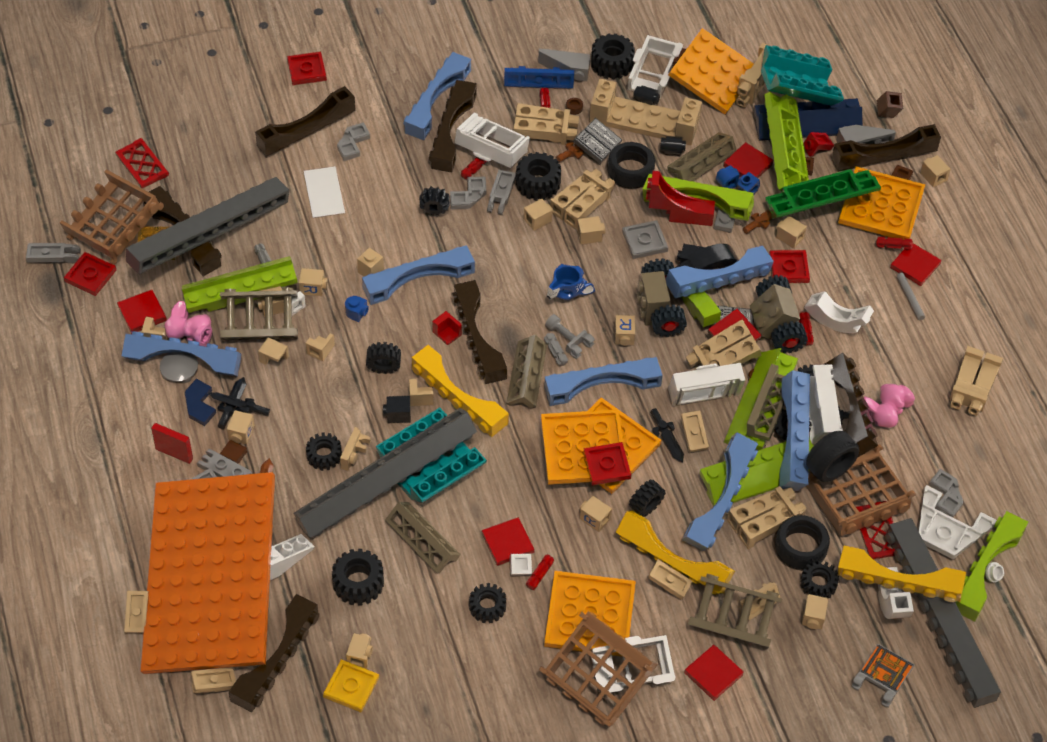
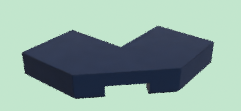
(197, 409)

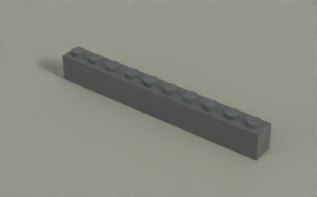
(206, 225)
(385, 473)
(944, 618)

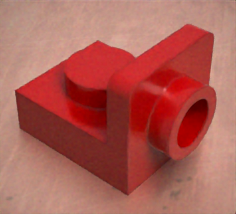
(817, 141)

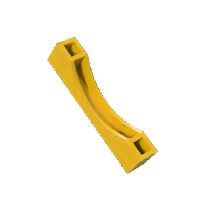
(486, 414)
(639, 531)
(944, 583)

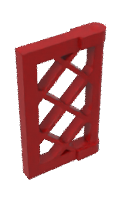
(153, 177)
(886, 551)

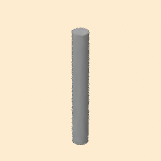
(911, 297)

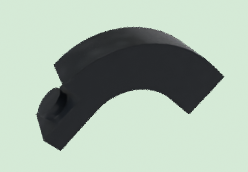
(712, 257)

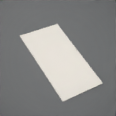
(324, 192)

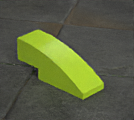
(703, 308)

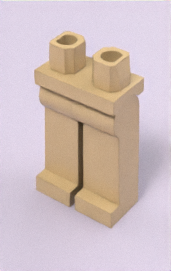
(751, 82)
(545, 123)
(582, 197)
(726, 348)
(975, 394)
(763, 515)

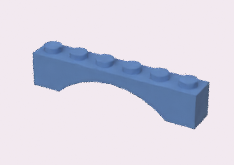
(420, 120)
(451, 263)
(689, 280)
(143, 348)
(639, 373)
(797, 401)
(737, 456)

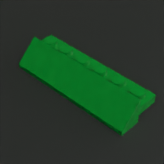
(821, 192)

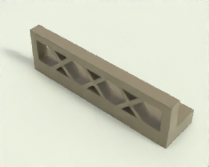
(704, 157)
(531, 370)
(761, 406)
(427, 531)

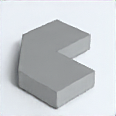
(352, 135)
(468, 198)
(948, 485)

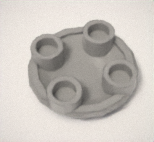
(178, 366)

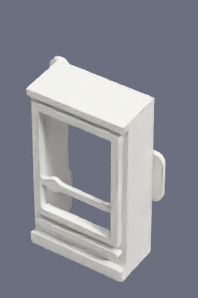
(657, 47)
(487, 149)
(706, 383)
(823, 404)
(603, 675)

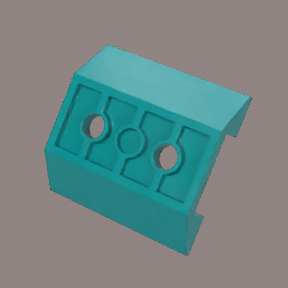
(799, 75)
(437, 474)

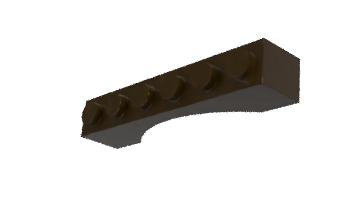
(462, 99)
(334, 107)
(853, 154)
(204, 256)
(490, 361)
(859, 421)
(250, 687)

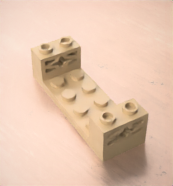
(642, 117)

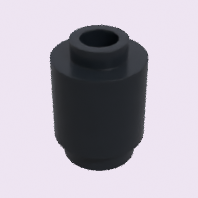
(646, 95)
(672, 145)

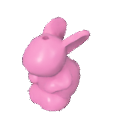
(195, 328)
(893, 399)

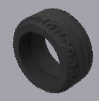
(630, 151)
(832, 456)
(806, 525)

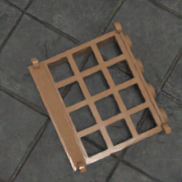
(94, 206)
(875, 513)
(616, 643)

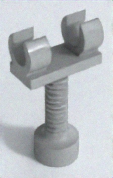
(572, 347)

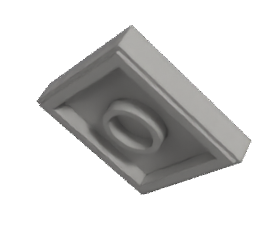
(645, 239)

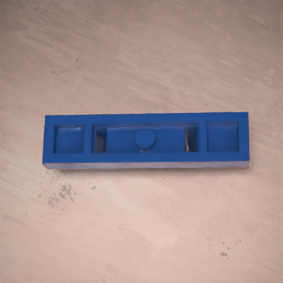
(539, 77)

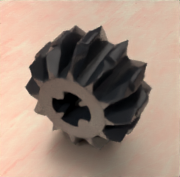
(434, 200)

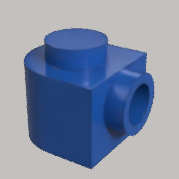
(728, 177)
(748, 183)
(356, 308)

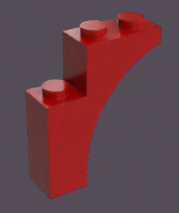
(679, 206)

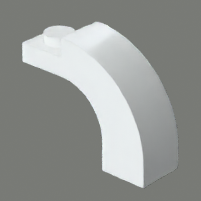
(836, 317)
(895, 602)

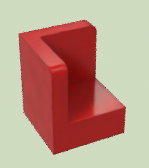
(447, 328)

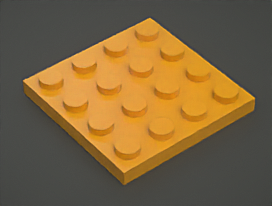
(711, 70)
(885, 211)
(567, 436)
(637, 442)
(576, 593)

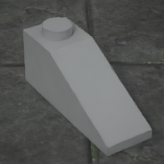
(566, 61)
(865, 134)

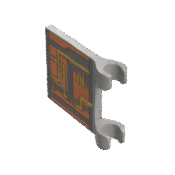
(884, 670)

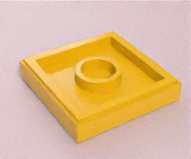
(351, 685)

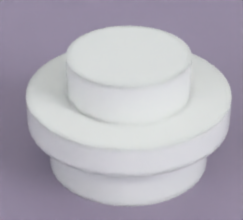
(994, 572)

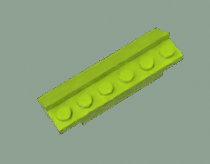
(786, 140)
(255, 278)
(739, 423)
(761, 477)

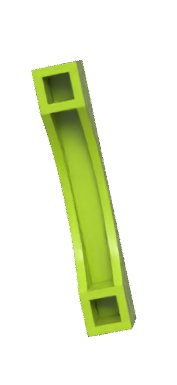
(733, 202)
(1006, 536)

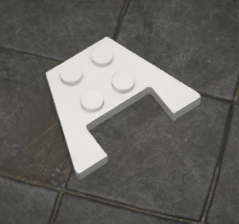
(945, 532)

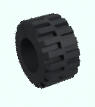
(612, 56)
(540, 165)
(358, 563)

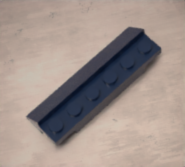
(816, 117)

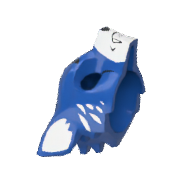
(569, 283)

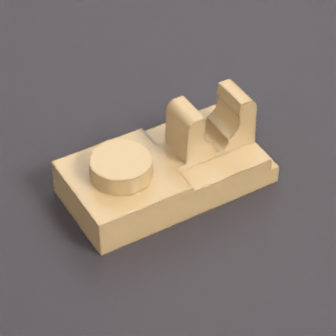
(694, 431)
(354, 444)
(670, 579)
(758, 602)
(136, 611)
(213, 680)

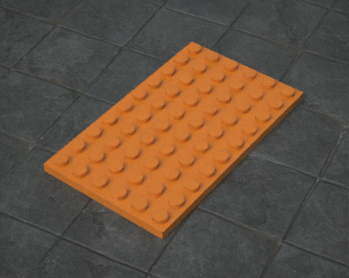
(209, 574)

